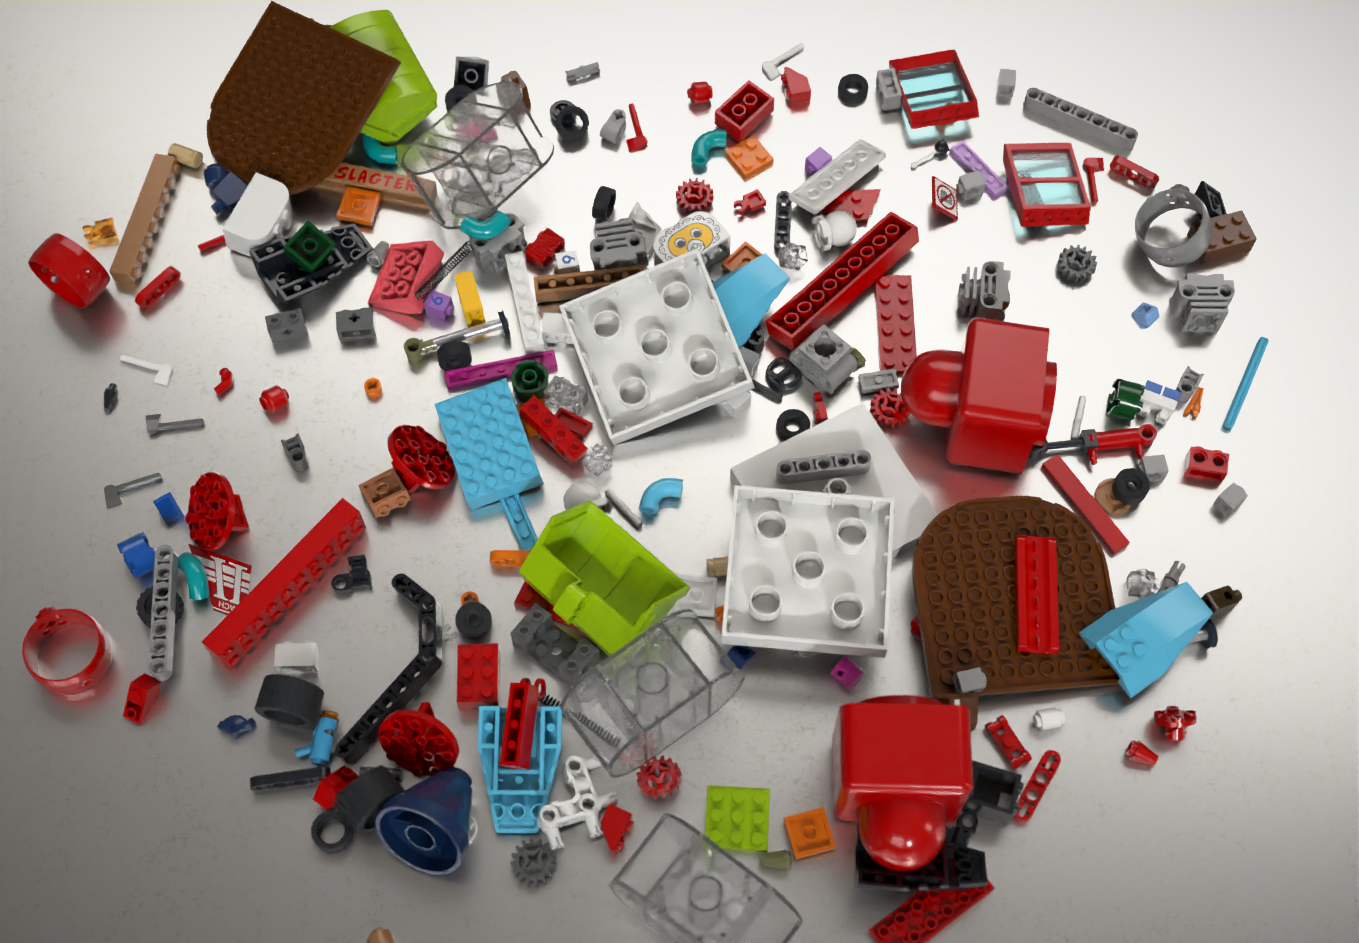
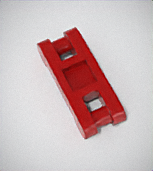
(1008, 742)

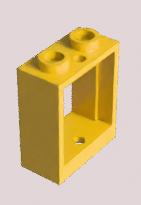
(469, 298)

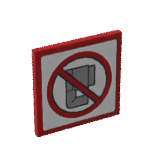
(944, 197)

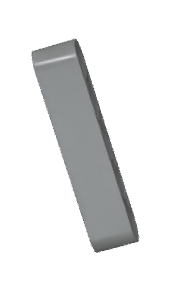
(831, 461)

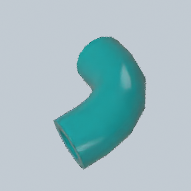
(704, 143)
(378, 152)
(485, 229)
(195, 576)

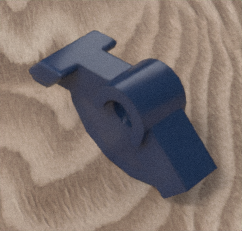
(236, 725)

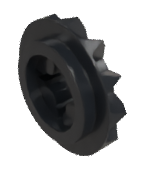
(556, 108)

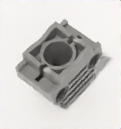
(617, 245)
(491, 252)
(988, 293)
(1202, 301)
(824, 359)

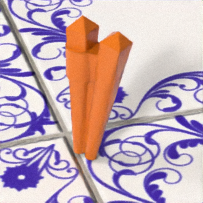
(1195, 403)

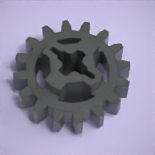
(1076, 264)
(528, 868)

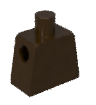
(1222, 600)

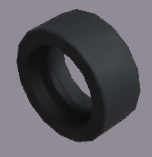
(572, 109)
(604, 203)
(318, 823)

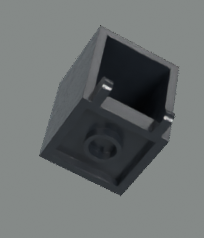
(986, 792)

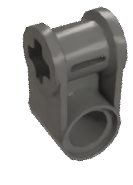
(294, 450)

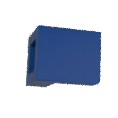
(168, 508)

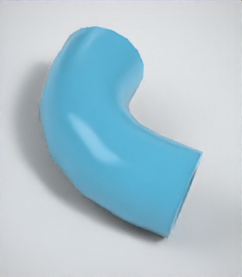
(657, 491)

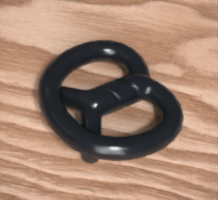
(782, 374)

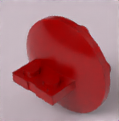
(420, 458)
(214, 511)
(418, 741)

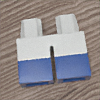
(1162, 407)

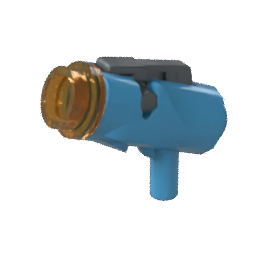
(325, 739)

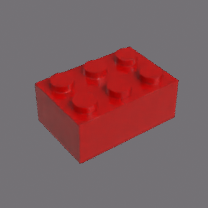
(744, 110)
(478, 676)

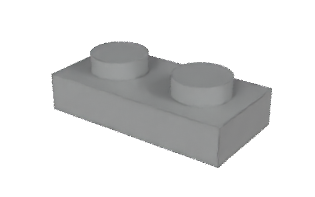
(878, 380)

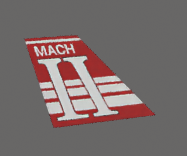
(226, 579)

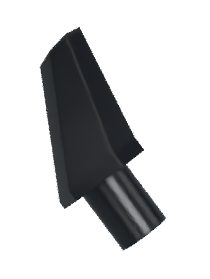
(109, 395)

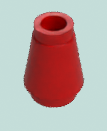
(1139, 752)

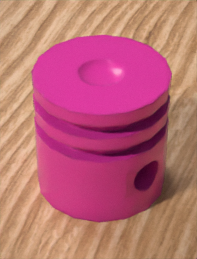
(847, 672)

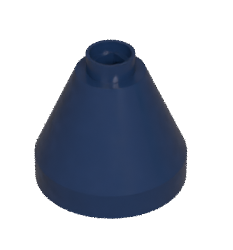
(429, 822)

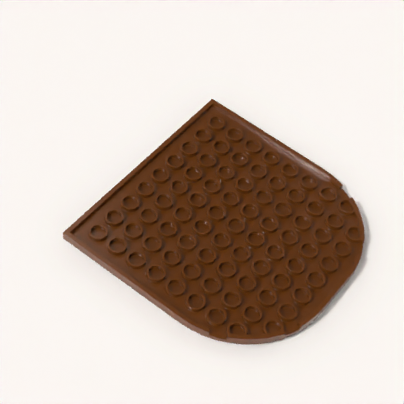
(295, 100)
(969, 596)

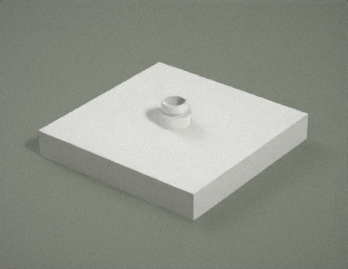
(656, 347)
(886, 478)
(809, 571)

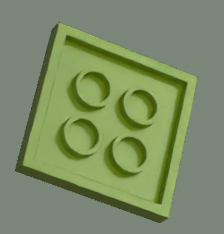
(738, 817)

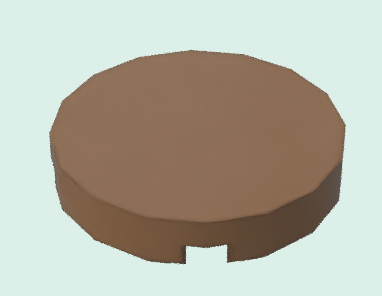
(1107, 500)

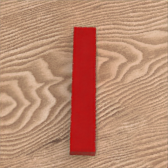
(1085, 504)

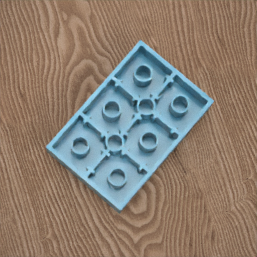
(488, 444)

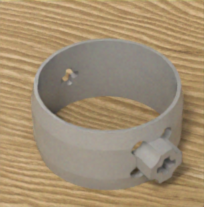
(1160, 204)

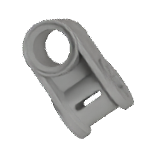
(614, 126)
(1189, 382)

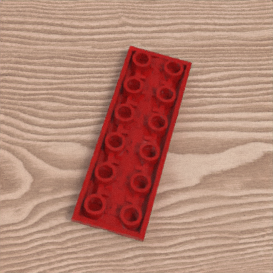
(1036, 594)
(926, 915)

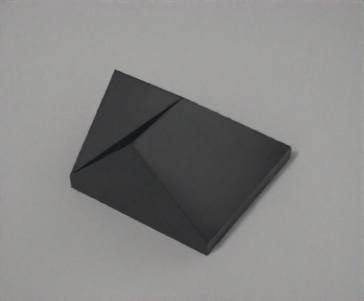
(471, 72)
(1211, 198)

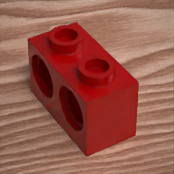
(1206, 468)

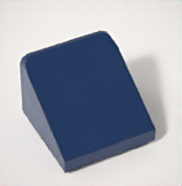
(741, 655)

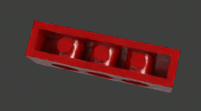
(553, 431)

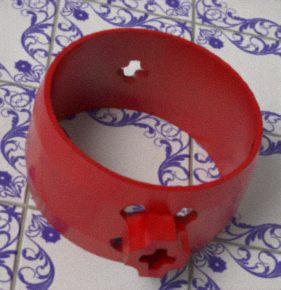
(69, 264)
(50, 620)

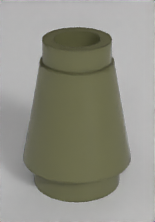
(776, 859)

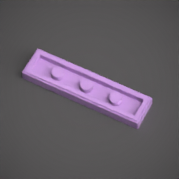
(973, 162)

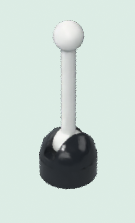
(940, 148)

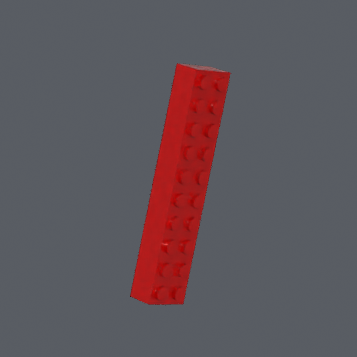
(843, 280)
(284, 584)

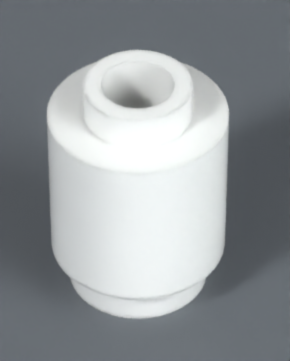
(1048, 718)

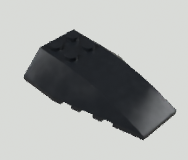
(290, 281)
(949, 871)

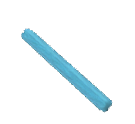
(1246, 382)

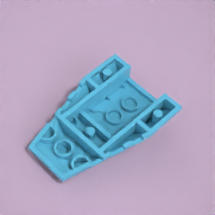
(749, 293)
(1148, 634)
(514, 793)

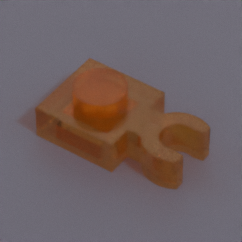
(102, 229)

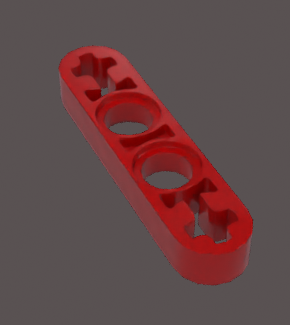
(1038, 787)

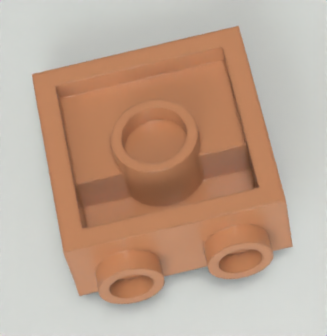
(384, 493)

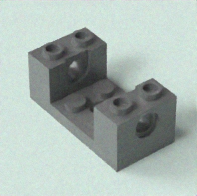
(538, 635)

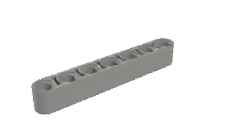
(1080, 118)
(167, 620)

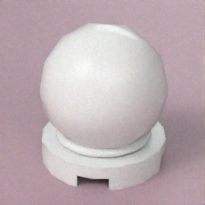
(836, 229)
(582, 492)

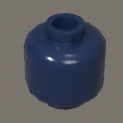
(214, 175)

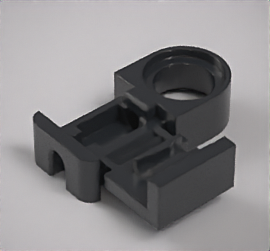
(358, 576)
(960, 833)

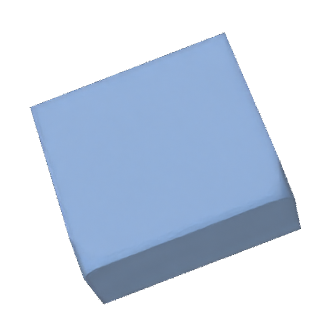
(1146, 313)

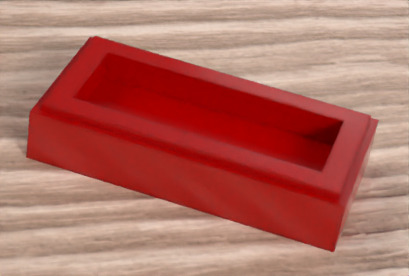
(577, 425)

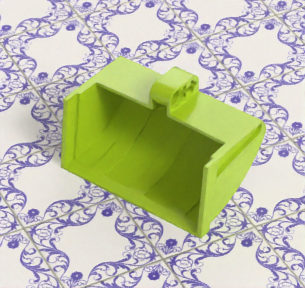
(410, 92)
(600, 577)

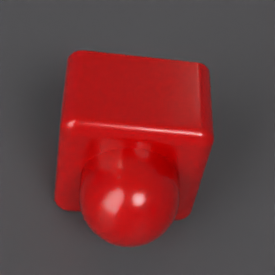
(988, 395)
(901, 774)

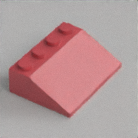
(403, 273)

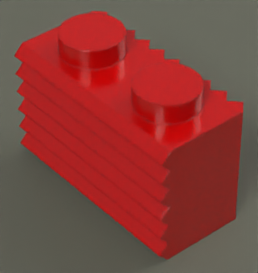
(544, 248)

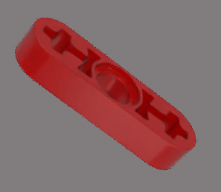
(1143, 177)
(152, 292)

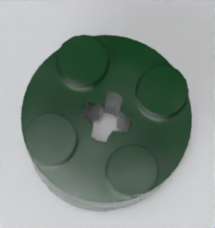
(529, 380)
(1125, 399)

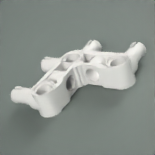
(573, 810)

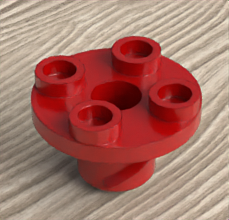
(1175, 721)

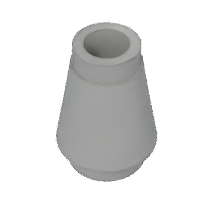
(378, 254)

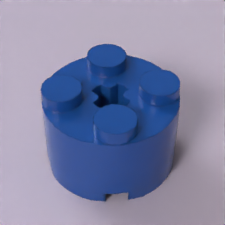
(137, 554)

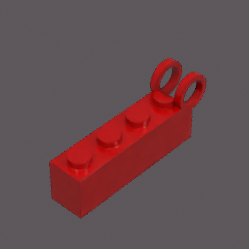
(520, 723)

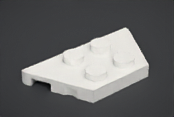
(645, 225)

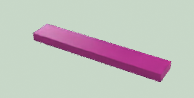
(495, 370)

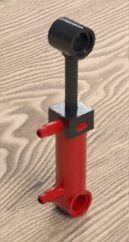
(1093, 441)

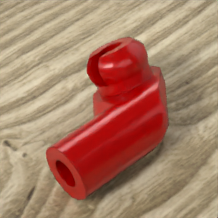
(226, 381)

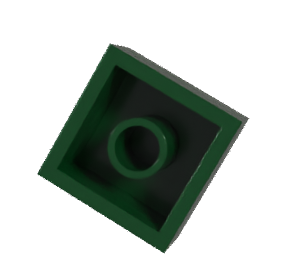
(309, 247)

